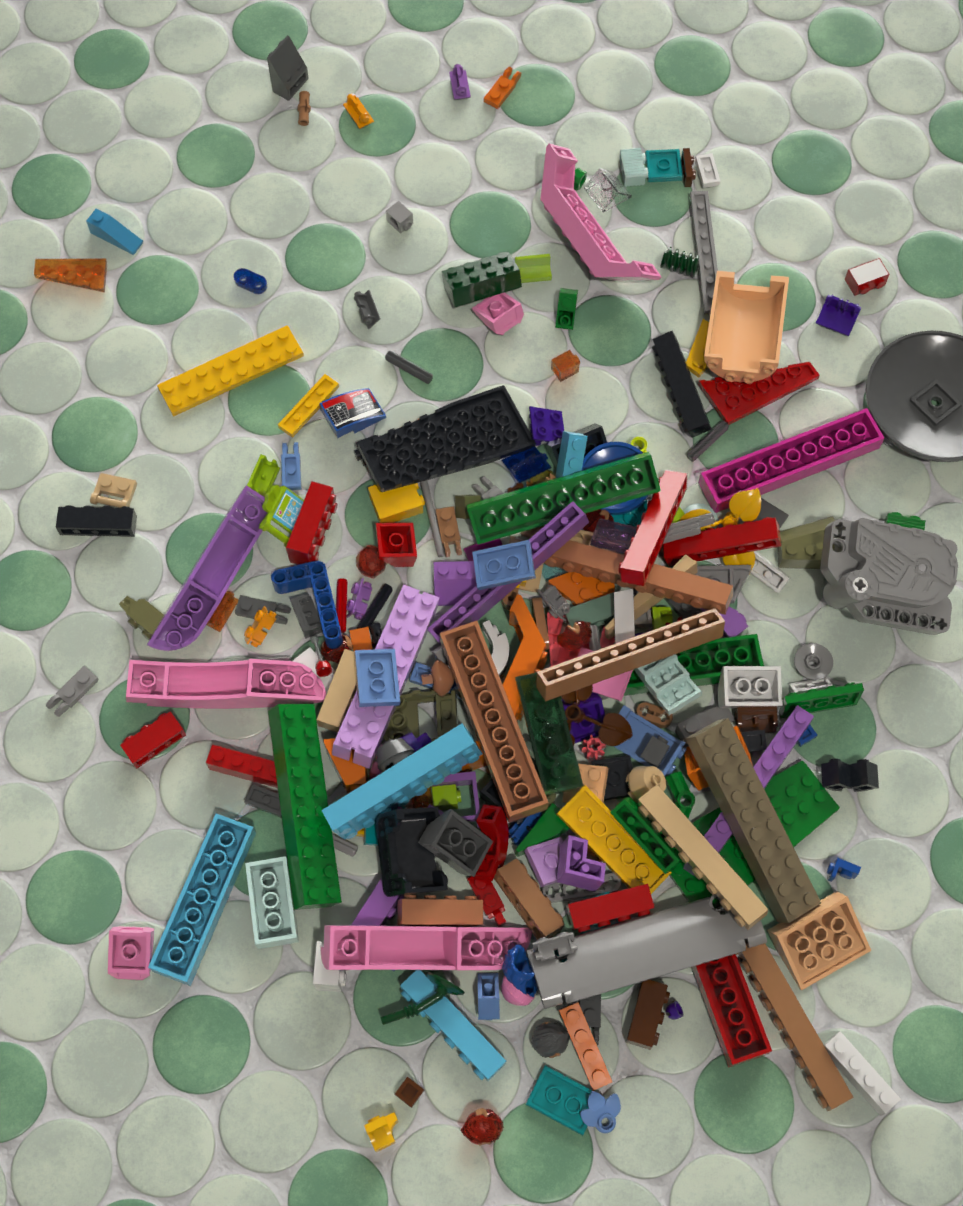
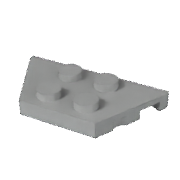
(729, 574)

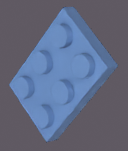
(504, 565)
(377, 678)

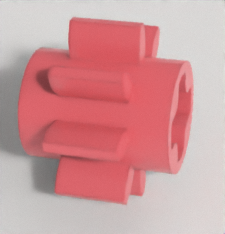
(589, 751)

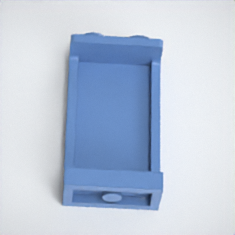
(642, 733)

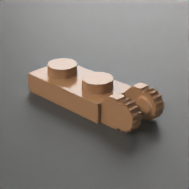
(448, 529)

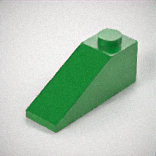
(546, 829)

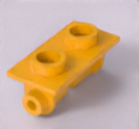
(357, 111)
(255, 633)

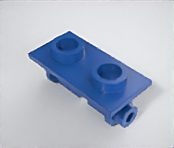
(518, 829)

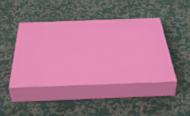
(612, 687)

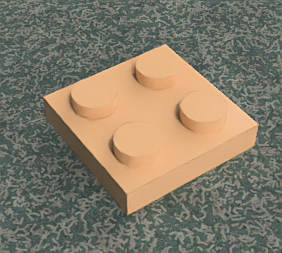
(594, 778)

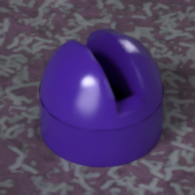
(675, 1010)

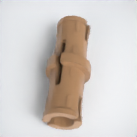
(304, 108)

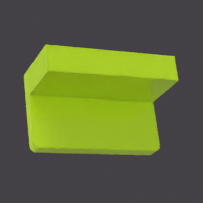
(534, 268)

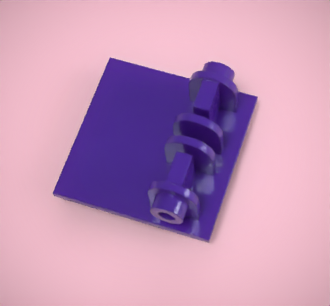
(838, 315)
(545, 424)

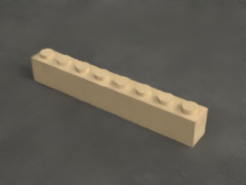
(702, 857)

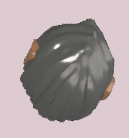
(550, 1039)

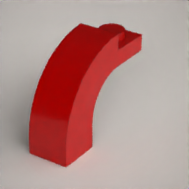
(495, 826)

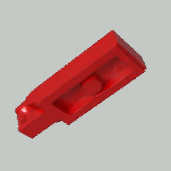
(492, 903)

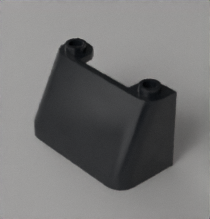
(405, 863)

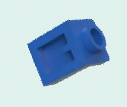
(846, 869)

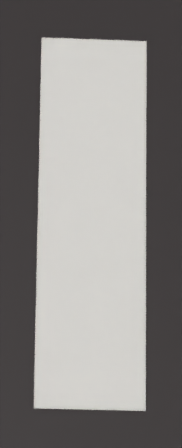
(624, 615)

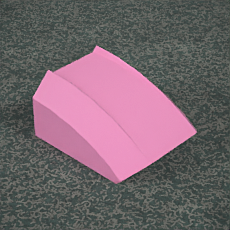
(499, 312)
(130, 952)

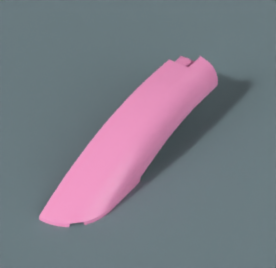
(419, 947)

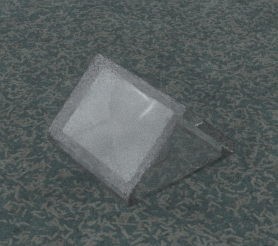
(606, 190)

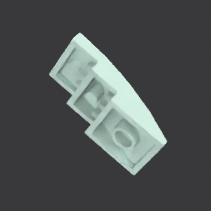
(669, 683)

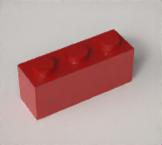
(152, 739)

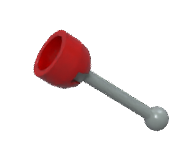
(321, 663)

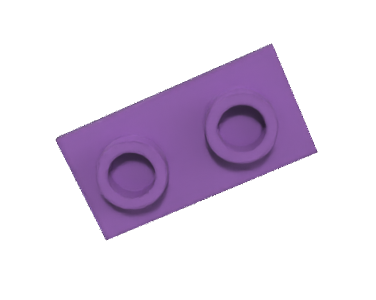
(459, 82)
(360, 592)

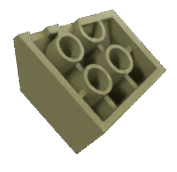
(803, 545)

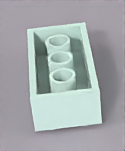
(271, 903)

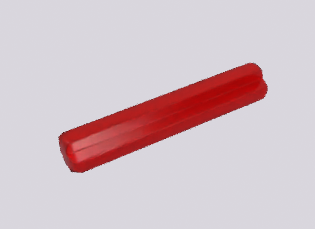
(341, 603)

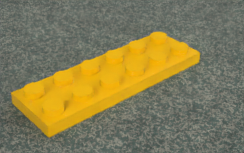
(610, 841)

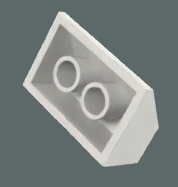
(750, 686)

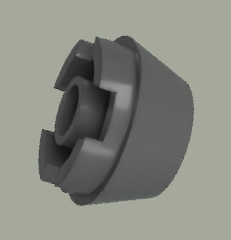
(392, 753)

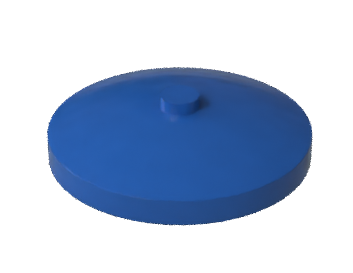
(609, 453)

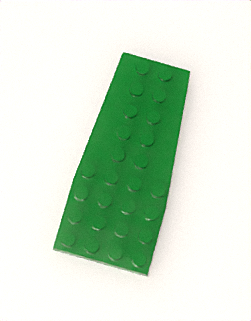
(801, 808)

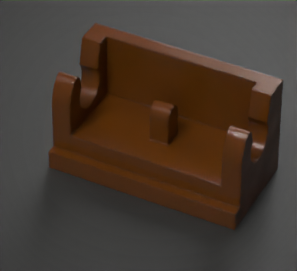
(757, 719)

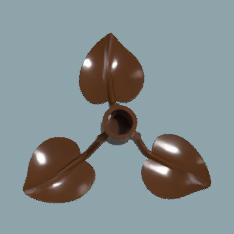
(614, 728)

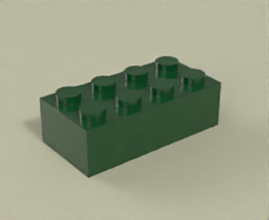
(481, 279)

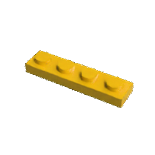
(308, 405)

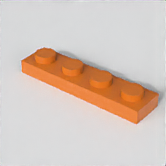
(585, 1046)

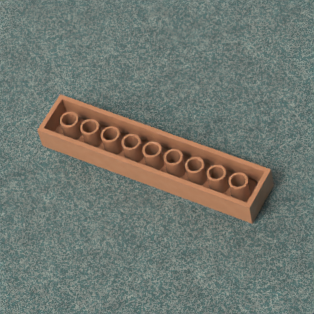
(493, 722)

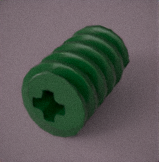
(680, 261)

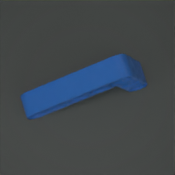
(324, 596)

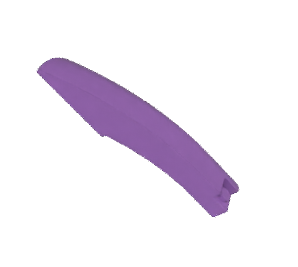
(211, 574)

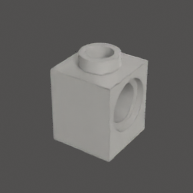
(399, 217)

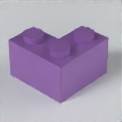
(576, 869)

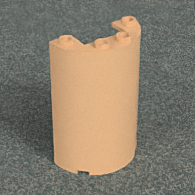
(745, 328)

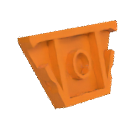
(581, 588)

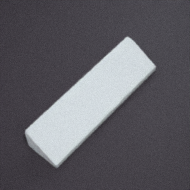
(769, 573)

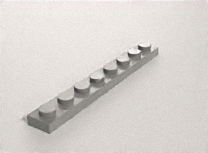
(704, 246)

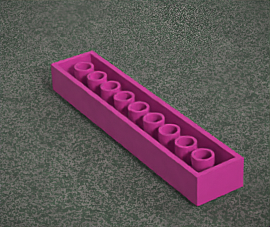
(792, 459)

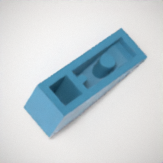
(112, 231)

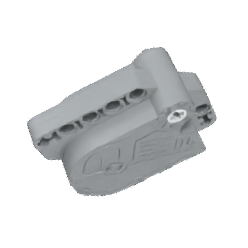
(889, 572)

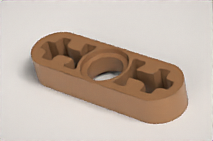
(539, 618)

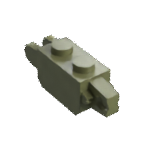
(141, 615)

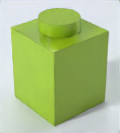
(446, 797)

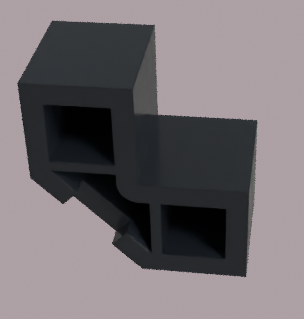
(840, 775)

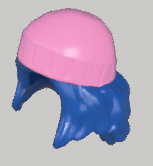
(518, 980)

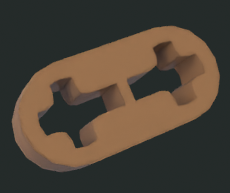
(655, 711)

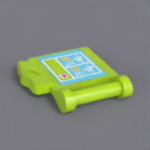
(283, 509)

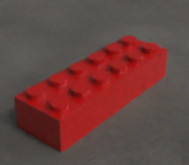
(732, 1010)

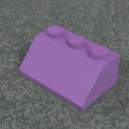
(453, 581)

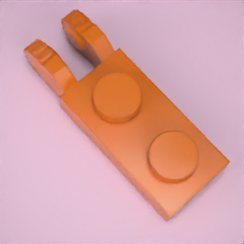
(502, 88)

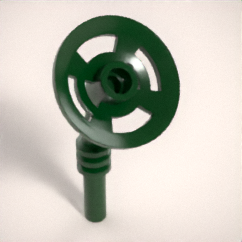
(443, 988)

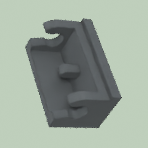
(306, 615)

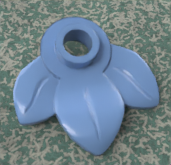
(599, 1109)

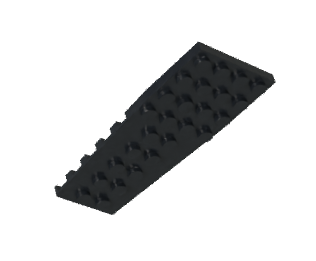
(448, 441)

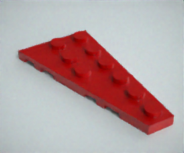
(740, 399)

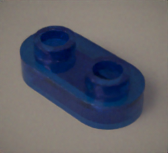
(252, 280)

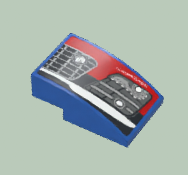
(352, 411)

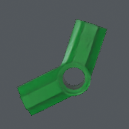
(680, 790)

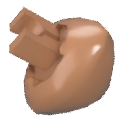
(441, 677)

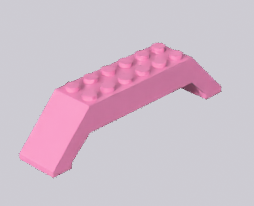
(579, 223)

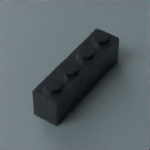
(96, 521)

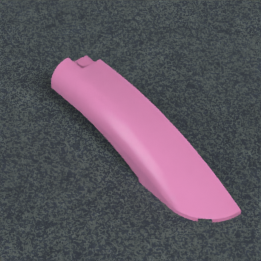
(222, 684)

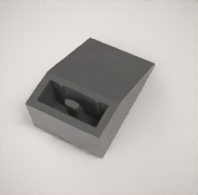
(286, 69)

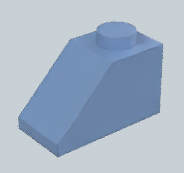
(488, 996)

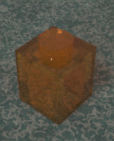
(565, 365)

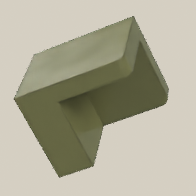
(461, 503)

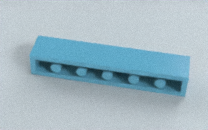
(454, 1026)

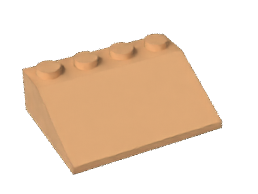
(820, 940)

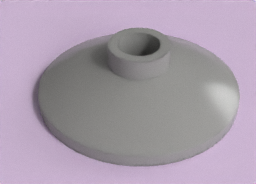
(813, 653)

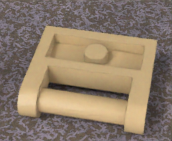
(113, 486)

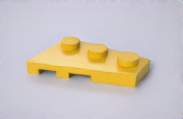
(696, 356)

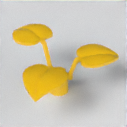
(743, 505)

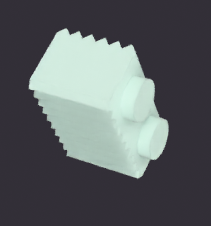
(632, 167)

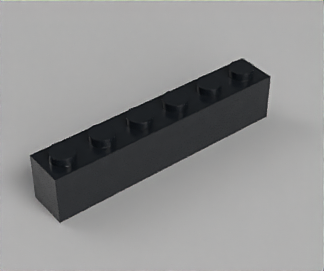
(682, 384)

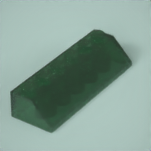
(549, 738)

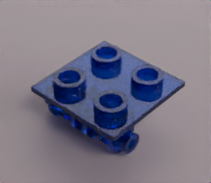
(527, 464)

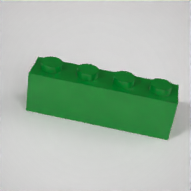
(645, 835)

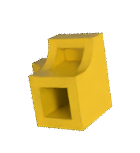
(380, 1131)

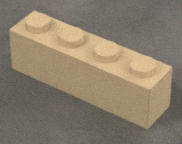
(339, 694)

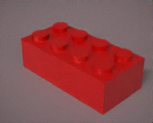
(312, 524)

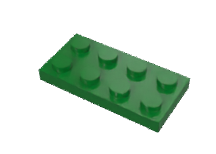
(822, 700)

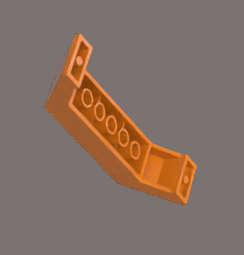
(528, 660)

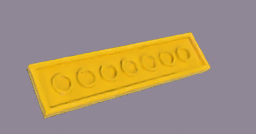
(230, 370)

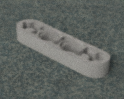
(581, 893)

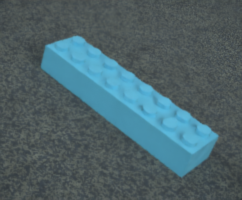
(402, 782)
(202, 900)

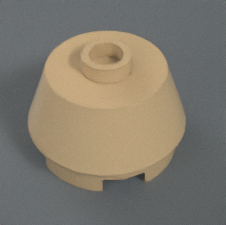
(643, 779)

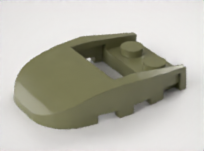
(406, 716)

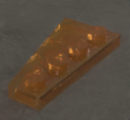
(74, 272)

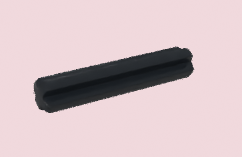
(376, 606)

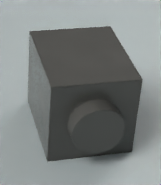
(655, 751)

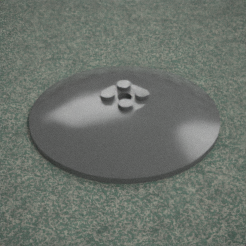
(905, 382)

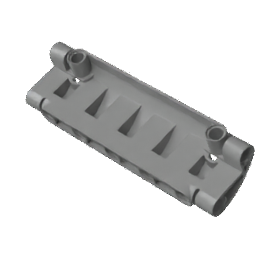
(642, 951)

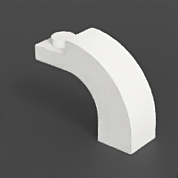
(499, 646)

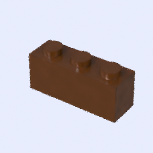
(648, 1014)

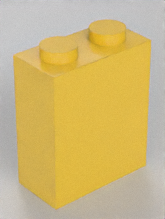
(396, 503)

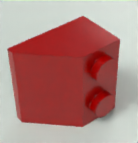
(396, 543)

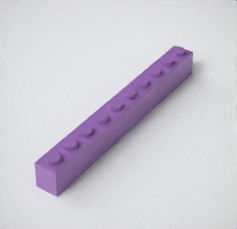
(543, 546)
(765, 769)

